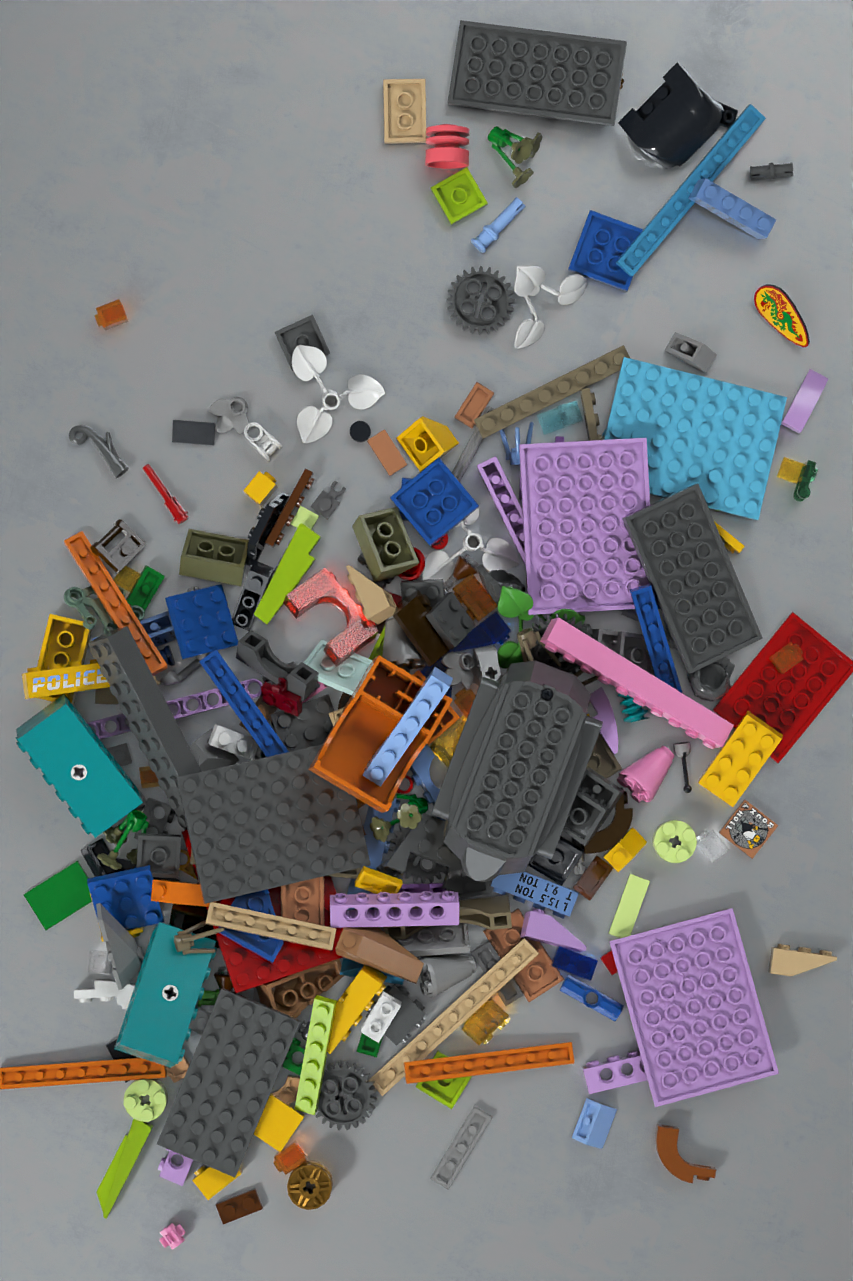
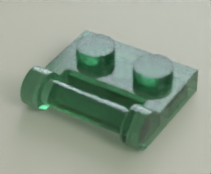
(807, 476)

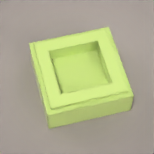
(305, 517)

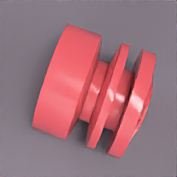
(447, 143)

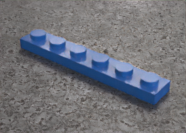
(654, 635)
(243, 704)

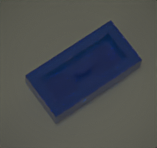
(574, 963)

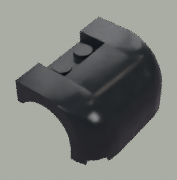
(673, 119)

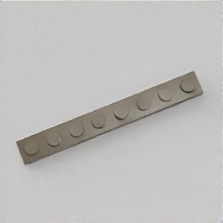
(550, 393)

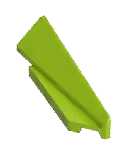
(289, 572)
(122, 1165)

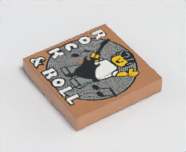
(748, 829)

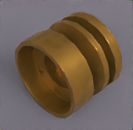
(316, 1174)

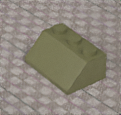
(385, 543)
(214, 557)

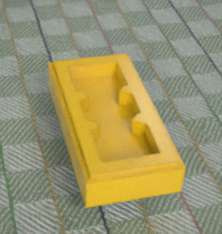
(377, 882)

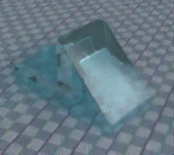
(560, 417)

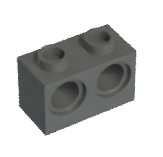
(159, 824)

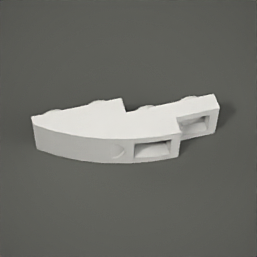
(235, 743)
(106, 990)

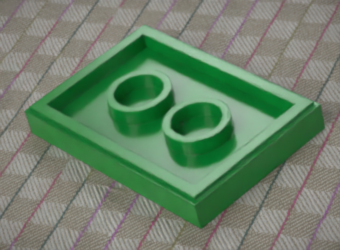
(60, 895)

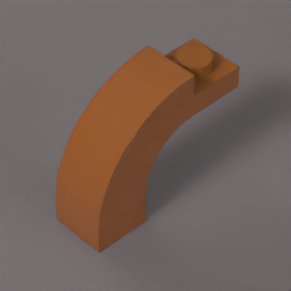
(666, 1146)

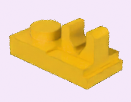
(731, 543)

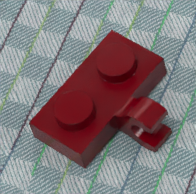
(281, 698)

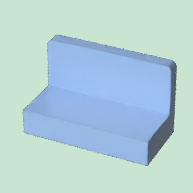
(594, 1123)

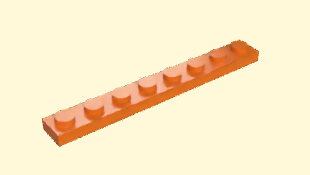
(113, 599)
(488, 1063)
(80, 1073)

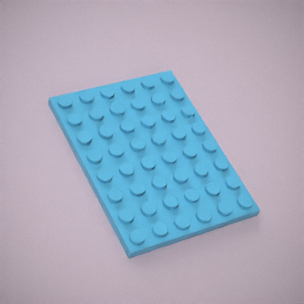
(699, 433)

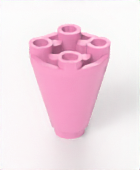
(646, 774)

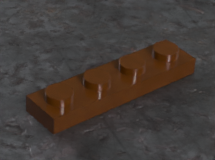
(295, 500)

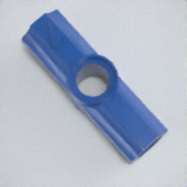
(579, 991)

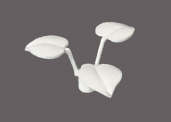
(528, 283)
(315, 423)
(497, 555)

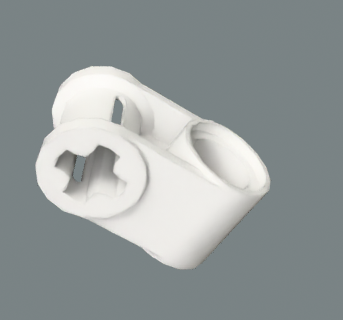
(263, 441)

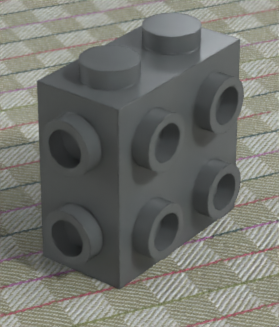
(407, 1017)

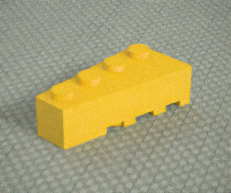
(353, 1001)

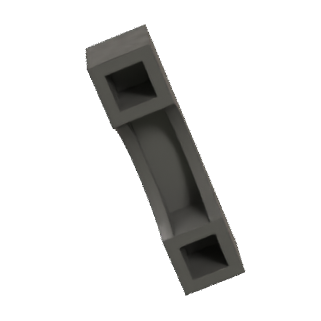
(257, 654)

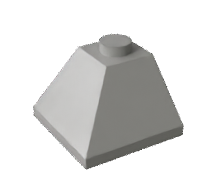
(211, 757)

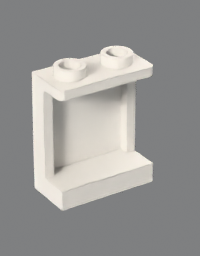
(381, 1016)

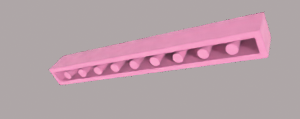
(636, 683)

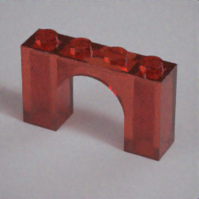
(325, 589)

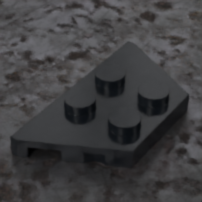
(267, 518)

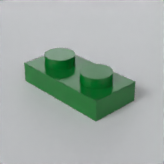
(145, 587)

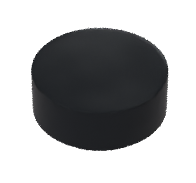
(360, 431)

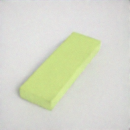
(629, 906)

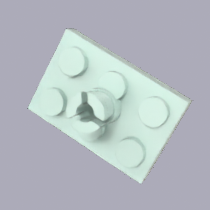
(344, 676)

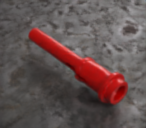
(170, 502)

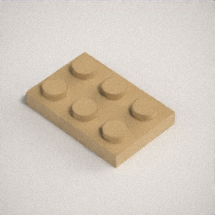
(404, 111)

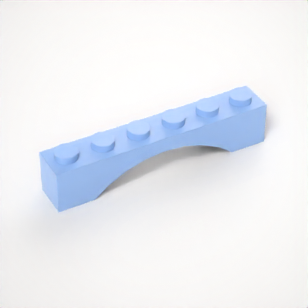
(408, 726)

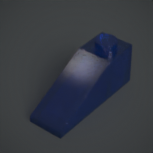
(485, 634)

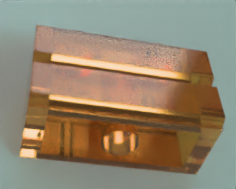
(474, 598)

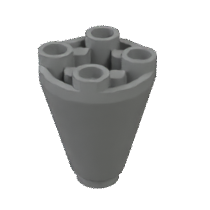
(399, 648)
(444, 971)

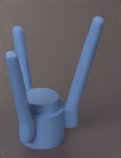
(513, 456)

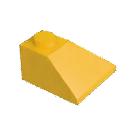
(426, 441)

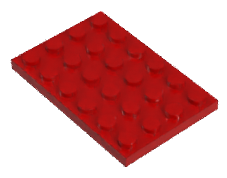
(789, 699)

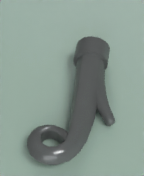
(106, 449)

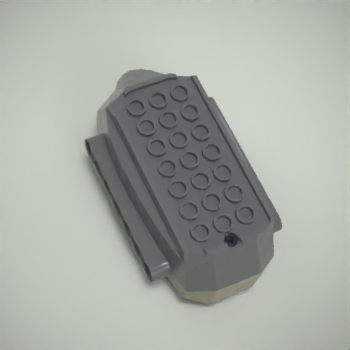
(516, 769)

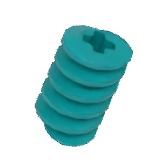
(634, 711)

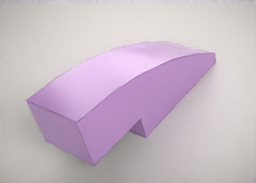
(804, 401)
(605, 713)

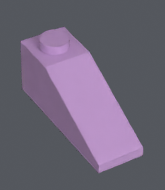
(547, 930)

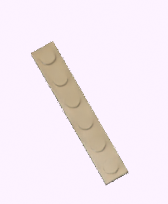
(270, 926)

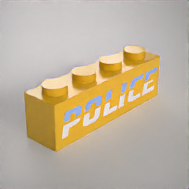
(63, 680)

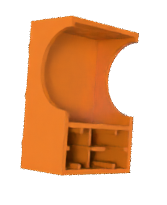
(364, 726)

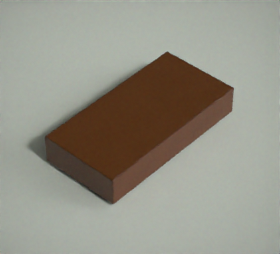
(593, 878)

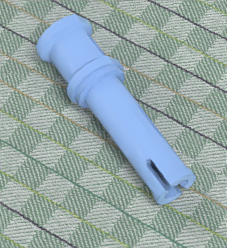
(491, 231)

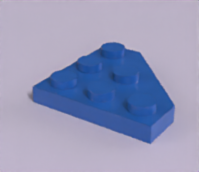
(260, 945)

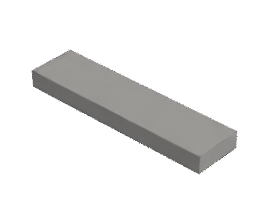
(461, 1147)

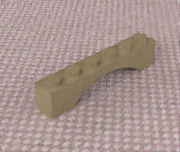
(485, 912)

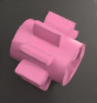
(172, 1236)

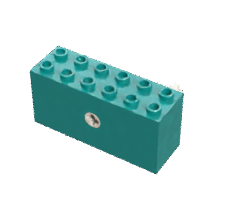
(78, 766)
(157, 1025)

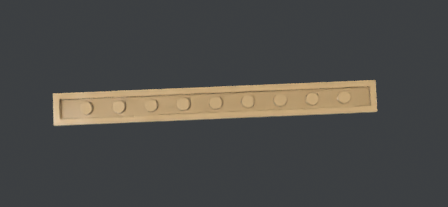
(455, 1015)

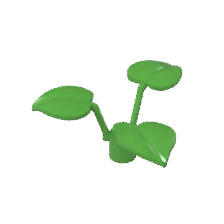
(515, 603)

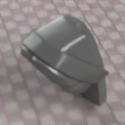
(496, 579)
(712, 680)

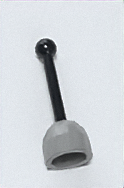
(683, 750)

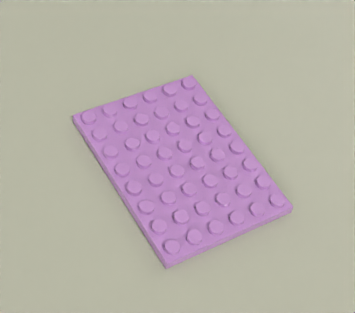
(574, 522)
(693, 1007)

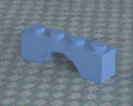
(421, 775)

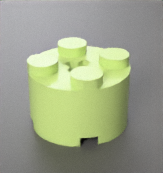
(679, 852)
(145, 1111)

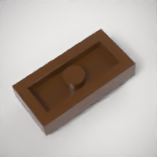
(239, 1206)

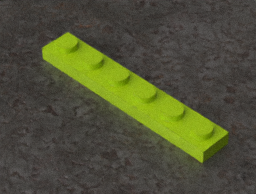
(315, 1054)

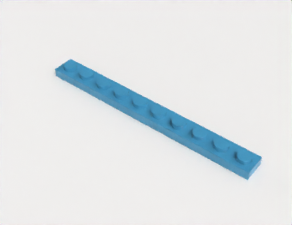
(679, 203)

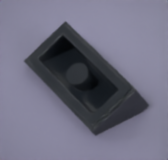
(193, 432)
(90, 854)

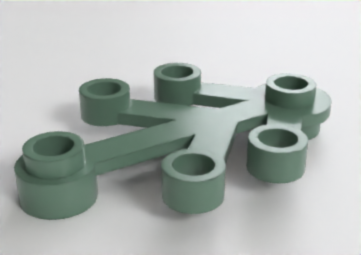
(83, 601)

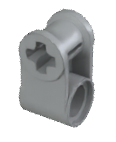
(487, 662)

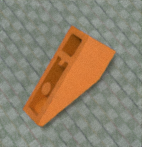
(177, 893)

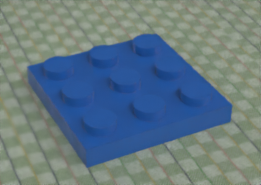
(599, 248)
(434, 502)
(201, 621)
(127, 897)

